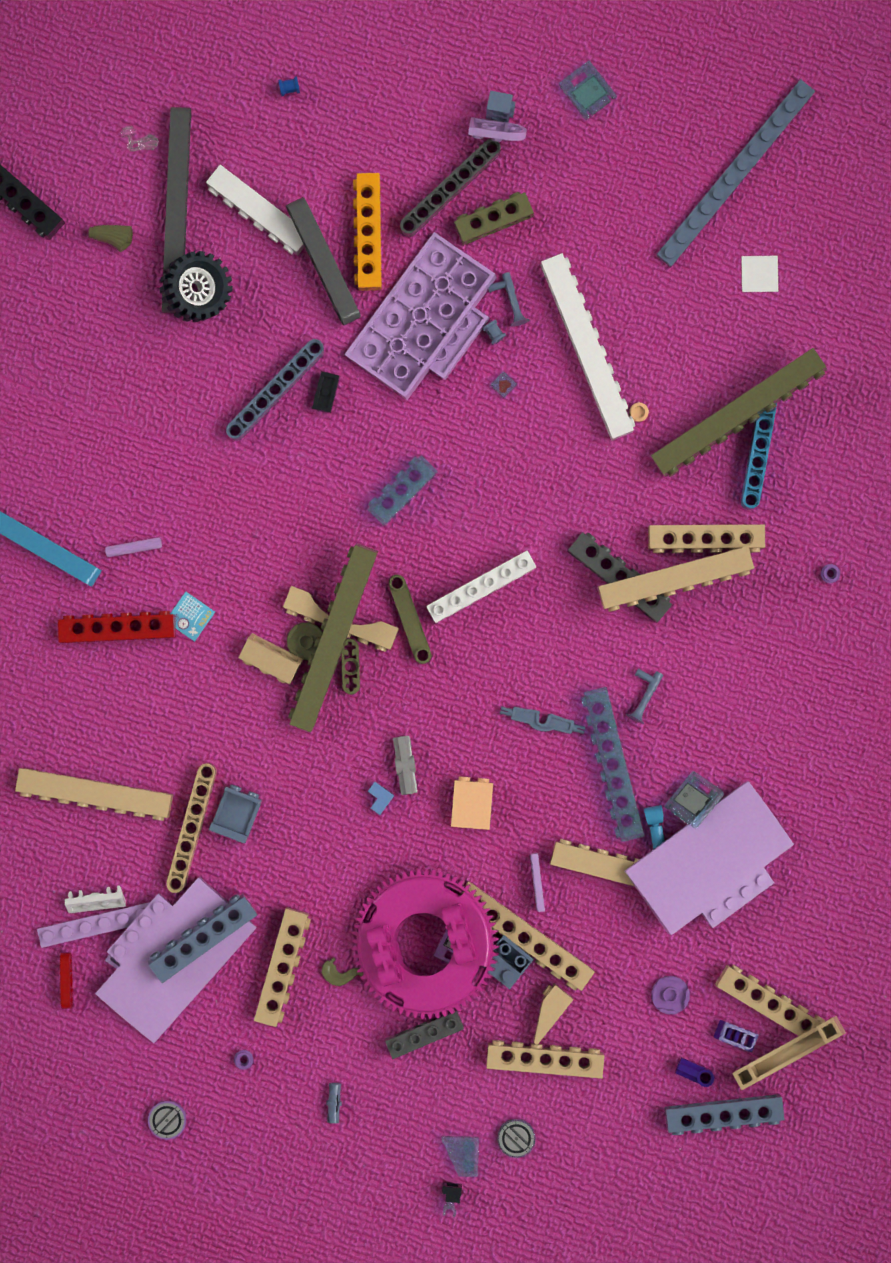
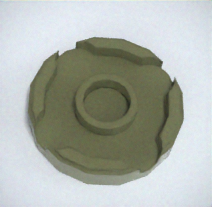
(302, 640)

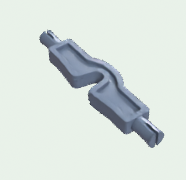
(552, 722)

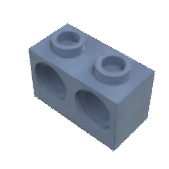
(500, 106)

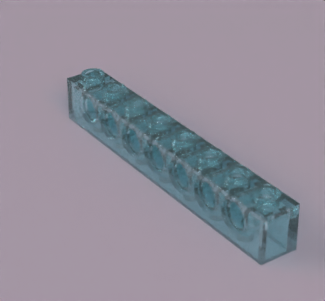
(634, 829)

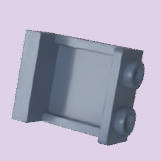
(236, 813)

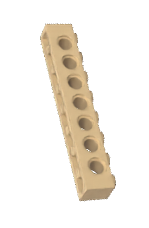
(583, 971)

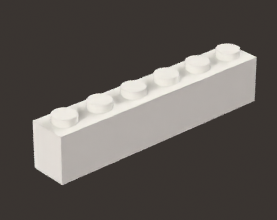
(256, 208)

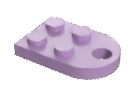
(496, 130)

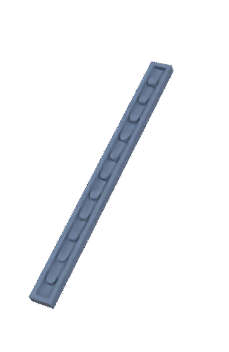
(735, 173)

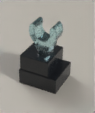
(453, 1195)

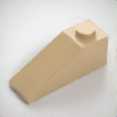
(552, 1006)

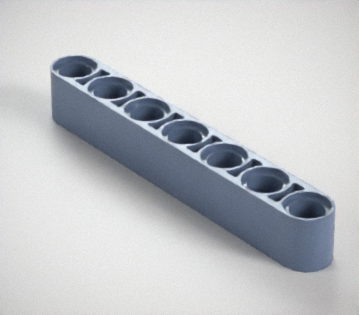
(279, 381)

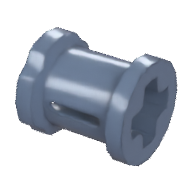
(494, 332)

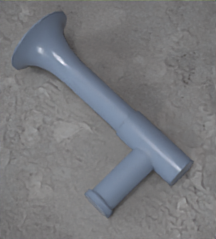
(507, 283)
(653, 684)

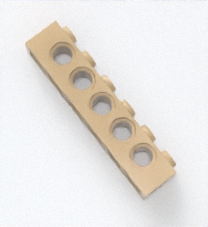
(656, 533)
(726, 983)
(264, 1013)
(534, 1065)

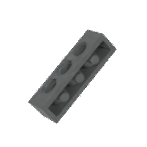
(424, 1034)

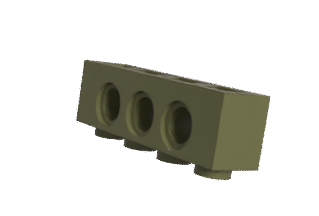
(518, 201)

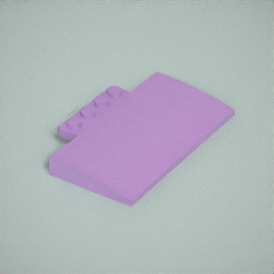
(425, 318)
(712, 866)
(134, 987)

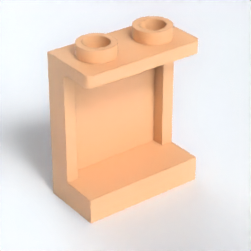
(472, 803)

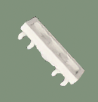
(95, 901)

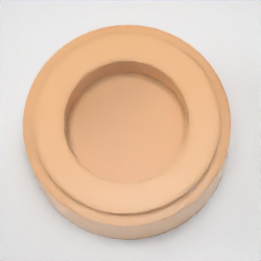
(639, 412)

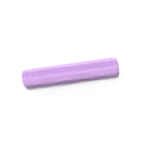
(133, 547)

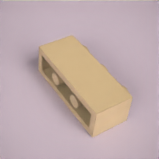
(270, 658)

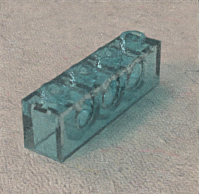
(385, 515)

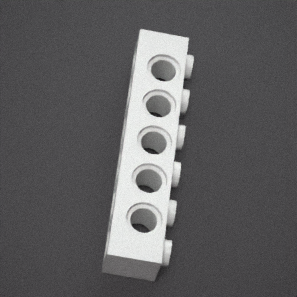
(481, 587)

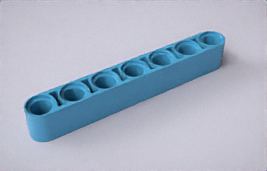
(761, 454)
(48, 550)

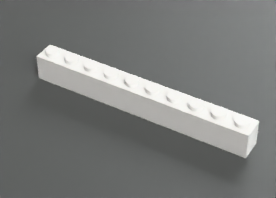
(587, 347)

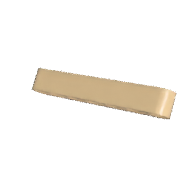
(185, 835)

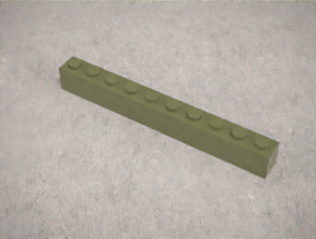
(739, 412)
(333, 638)

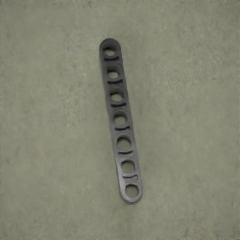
(446, 196)
(323, 261)

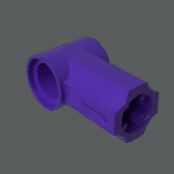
(693, 1071)

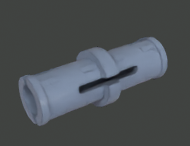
(334, 1103)

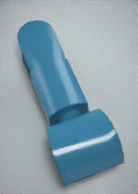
(654, 817)

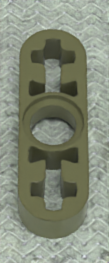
(355, 680)

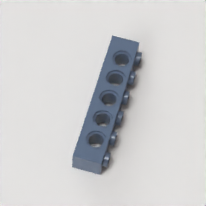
(214, 936)
(714, 1108)

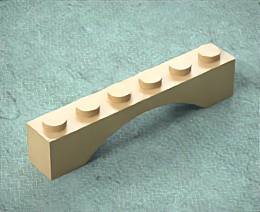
(378, 633)
(789, 1053)

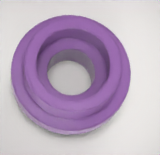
(836, 573)
(239, 1064)

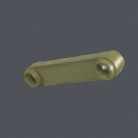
(409, 619)

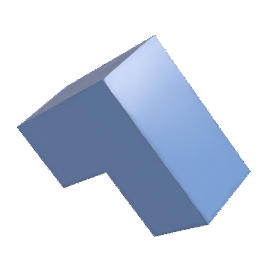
(383, 797)

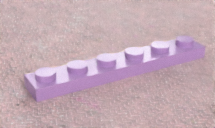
(89, 925)

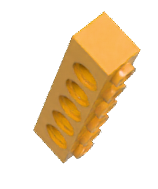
(369, 182)

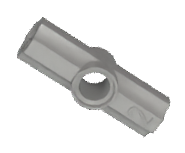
(405, 765)

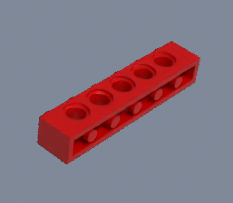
(67, 634)

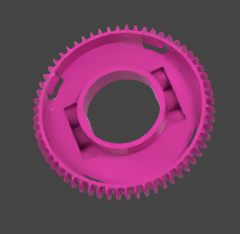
(467, 930)

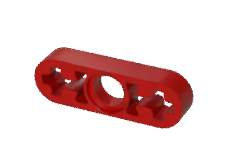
(66, 981)

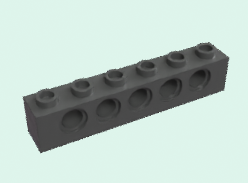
(578, 551)

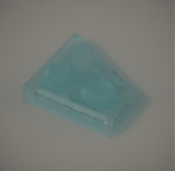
(463, 1154)

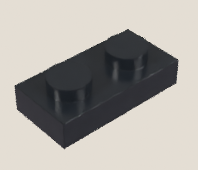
(326, 392)

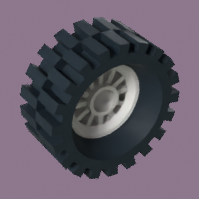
(214, 278)

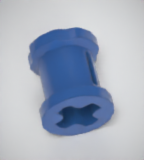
(289, 86)

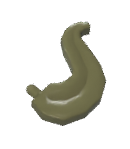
(336, 978)

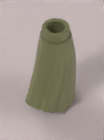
(115, 235)

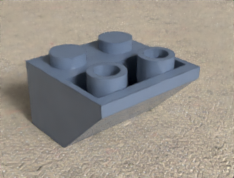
(510, 962)

